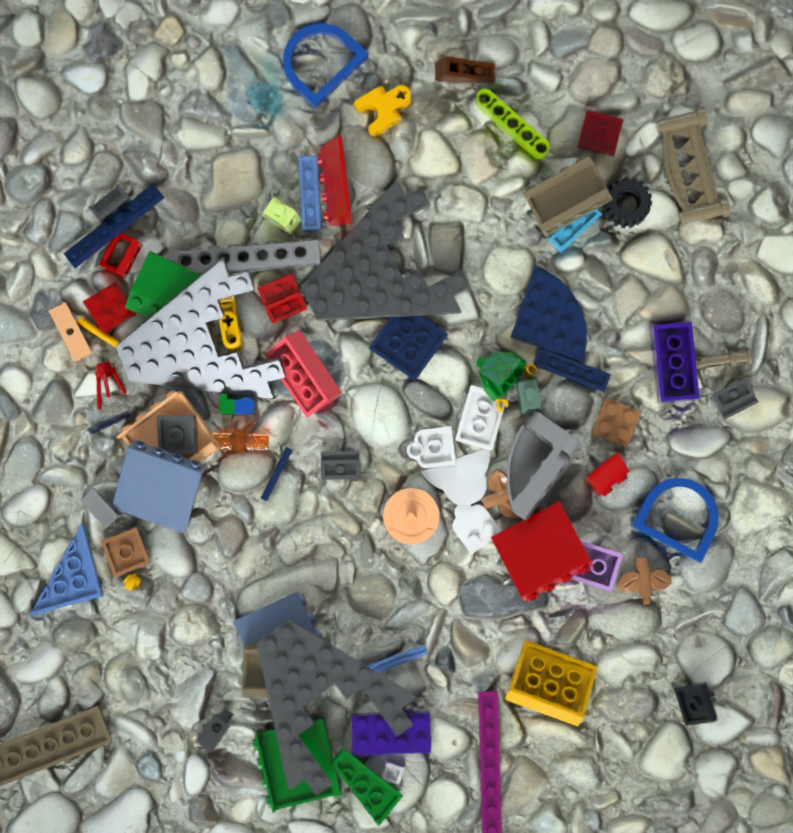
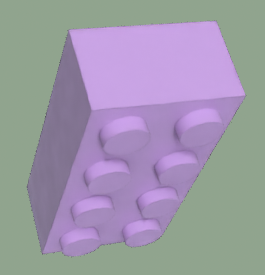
(605, 567)

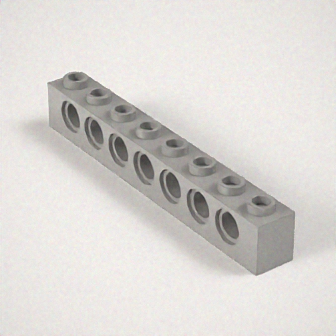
(272, 262)

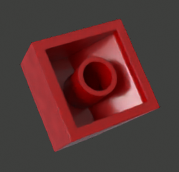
(607, 474)

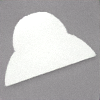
(465, 480)

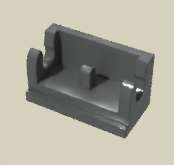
(110, 204)

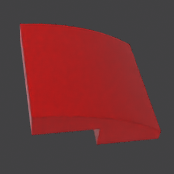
(281, 298)

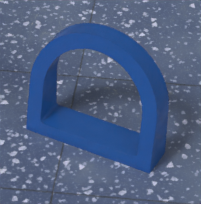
(358, 51)
(710, 530)

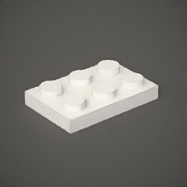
(479, 419)

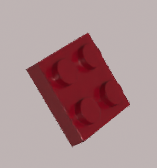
(600, 133)

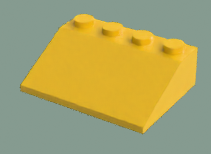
(551, 683)

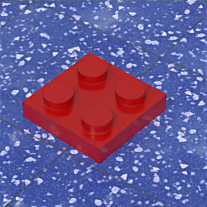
(108, 308)

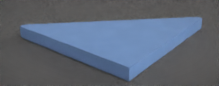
(73, 579)

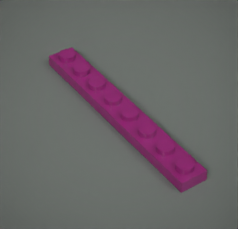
(489, 762)

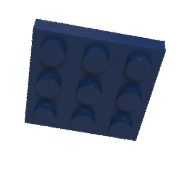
(408, 343)

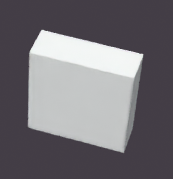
(393, 772)

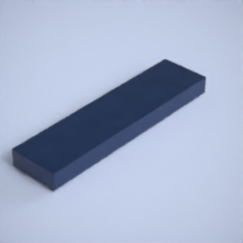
(571, 369)

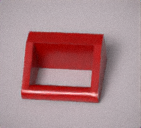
(128, 259)

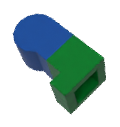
(244, 406)

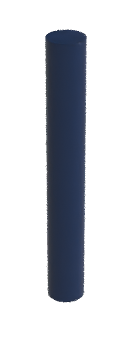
(276, 474)

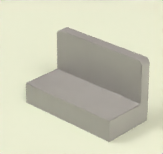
(100, 507)

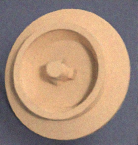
(411, 516)

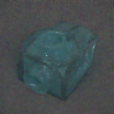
(263, 98)

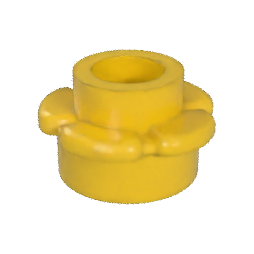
(131, 582)

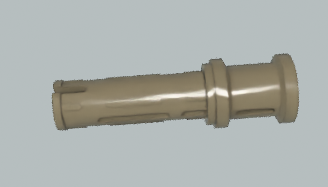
(731, 358)

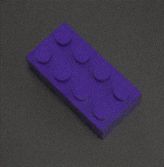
(674, 362)
(374, 736)

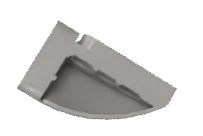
(537, 462)

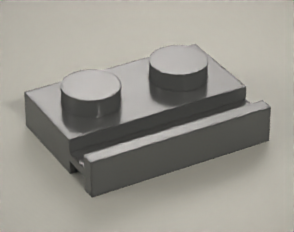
(735, 398)
(340, 465)

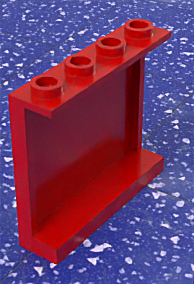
(542, 552)

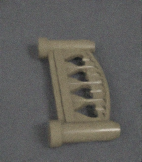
(708, 204)

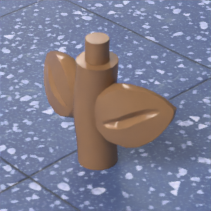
(498, 485)
(644, 580)

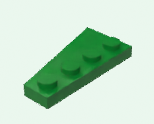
(368, 787)

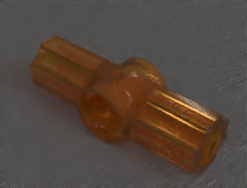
(242, 441)

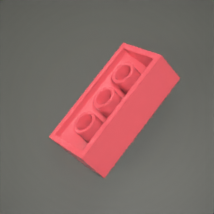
(305, 373)

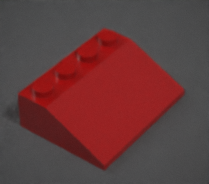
(335, 183)

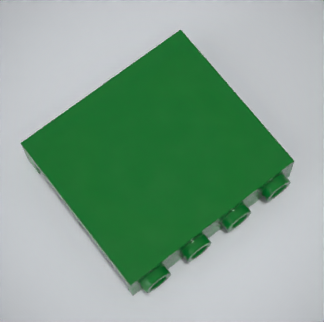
(274, 778)

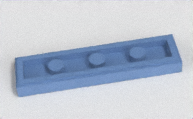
(309, 193)

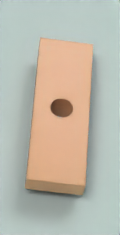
(65, 322)

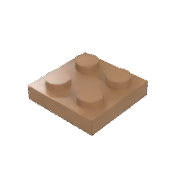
(616, 422)
(125, 552)

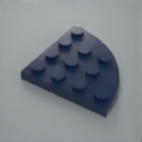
(551, 317)

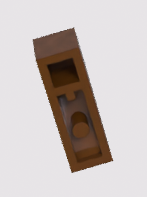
(464, 71)

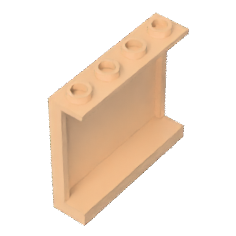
(175, 404)

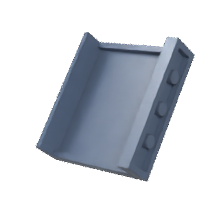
(158, 486)
(264, 620)

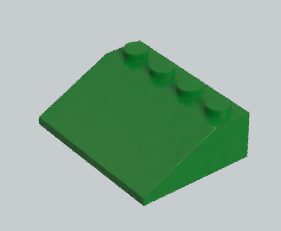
(158, 284)

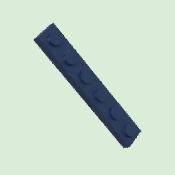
(113, 225)

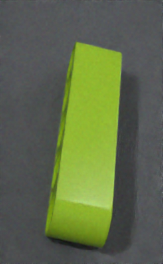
(509, 115)

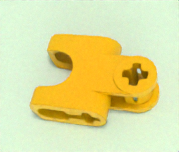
(386, 105)
(234, 331)

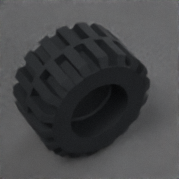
(640, 194)

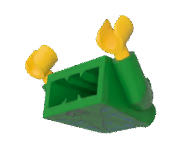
(500, 373)

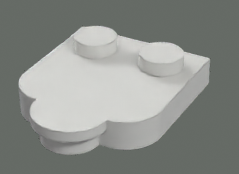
(433, 447)
(474, 526)

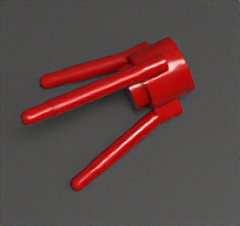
(105, 372)

